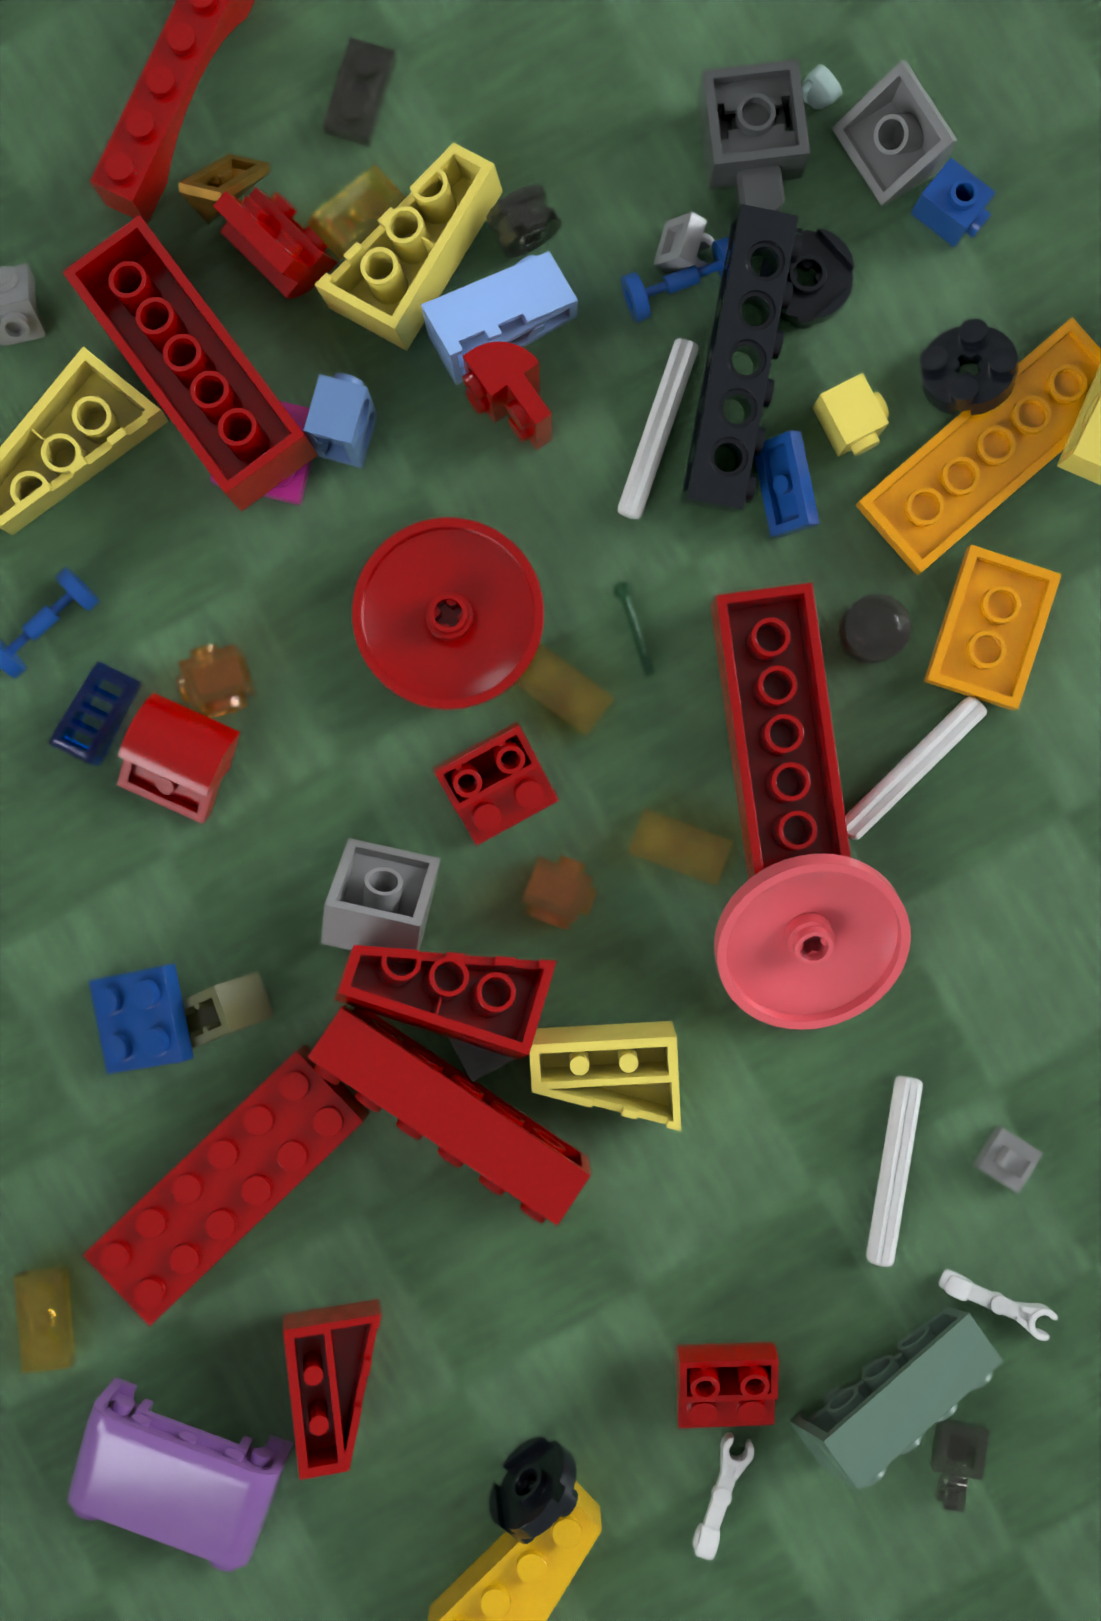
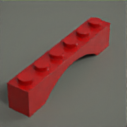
(144, 140)

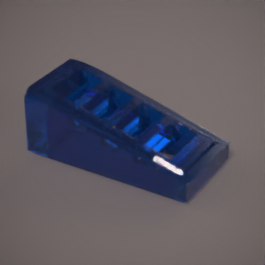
(81, 704)

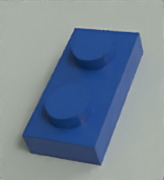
(786, 485)

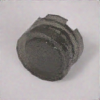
(523, 220)
(874, 629)

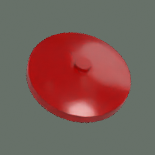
(448, 613)

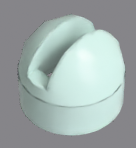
(820, 88)

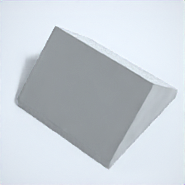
(895, 135)

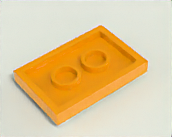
(992, 627)

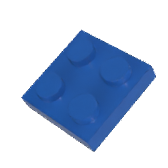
(141, 1019)

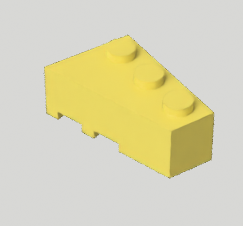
(611, 1067)

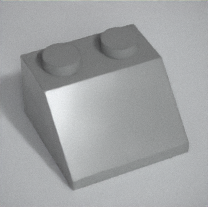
(379, 897)

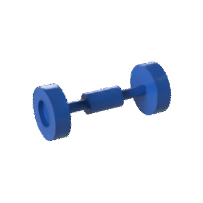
(637, 296)
(44, 619)

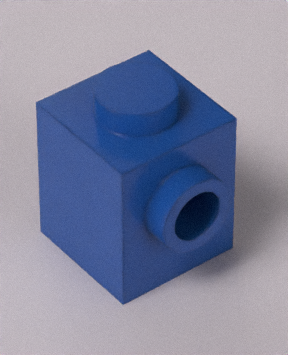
(954, 203)

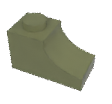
(226, 1009)

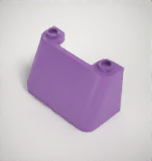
(174, 1479)

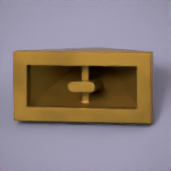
(228, 174)

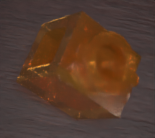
(215, 680)
(559, 892)

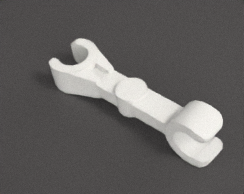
(1024, 1313)
(731, 1467)

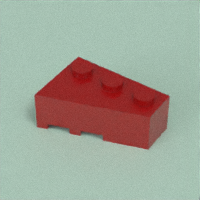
(327, 1379)

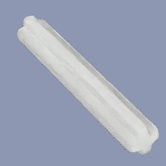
(658, 428)
(914, 766)
(894, 1171)

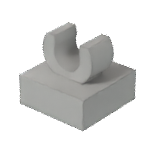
(681, 242)
(1007, 1159)

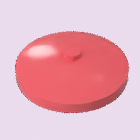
(811, 941)

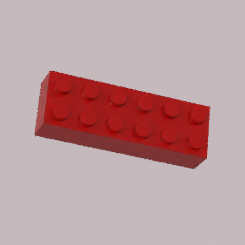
(190, 363)
(779, 724)
(452, 1112)
(225, 1186)

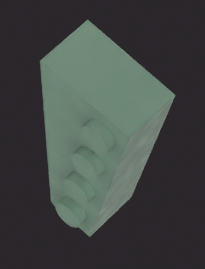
(898, 1398)

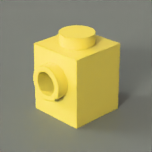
(852, 416)

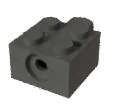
(746, 133)

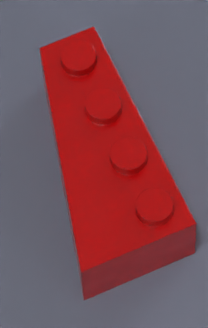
(452, 994)

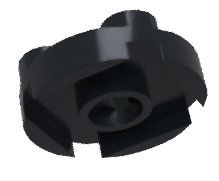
(833, 279)
(969, 344)
(528, 1507)

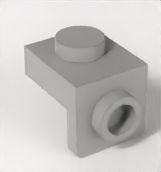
(18, 306)

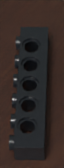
(774, 237)

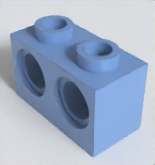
(341, 419)

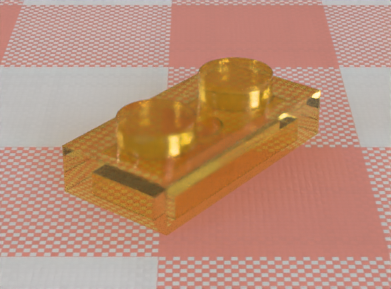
(355, 211)
(565, 691)
(680, 847)
(44, 1320)

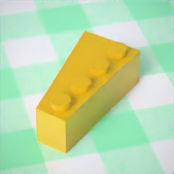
(523, 1579)

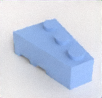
(504, 307)

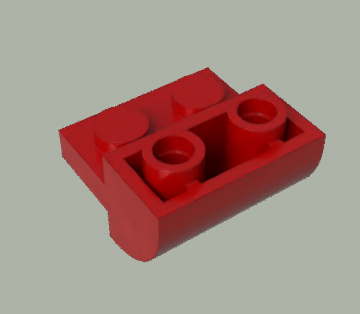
(274, 241)
(506, 381)
(176, 757)
(495, 783)
(726, 1384)

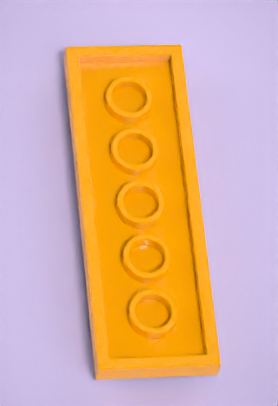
(986, 455)

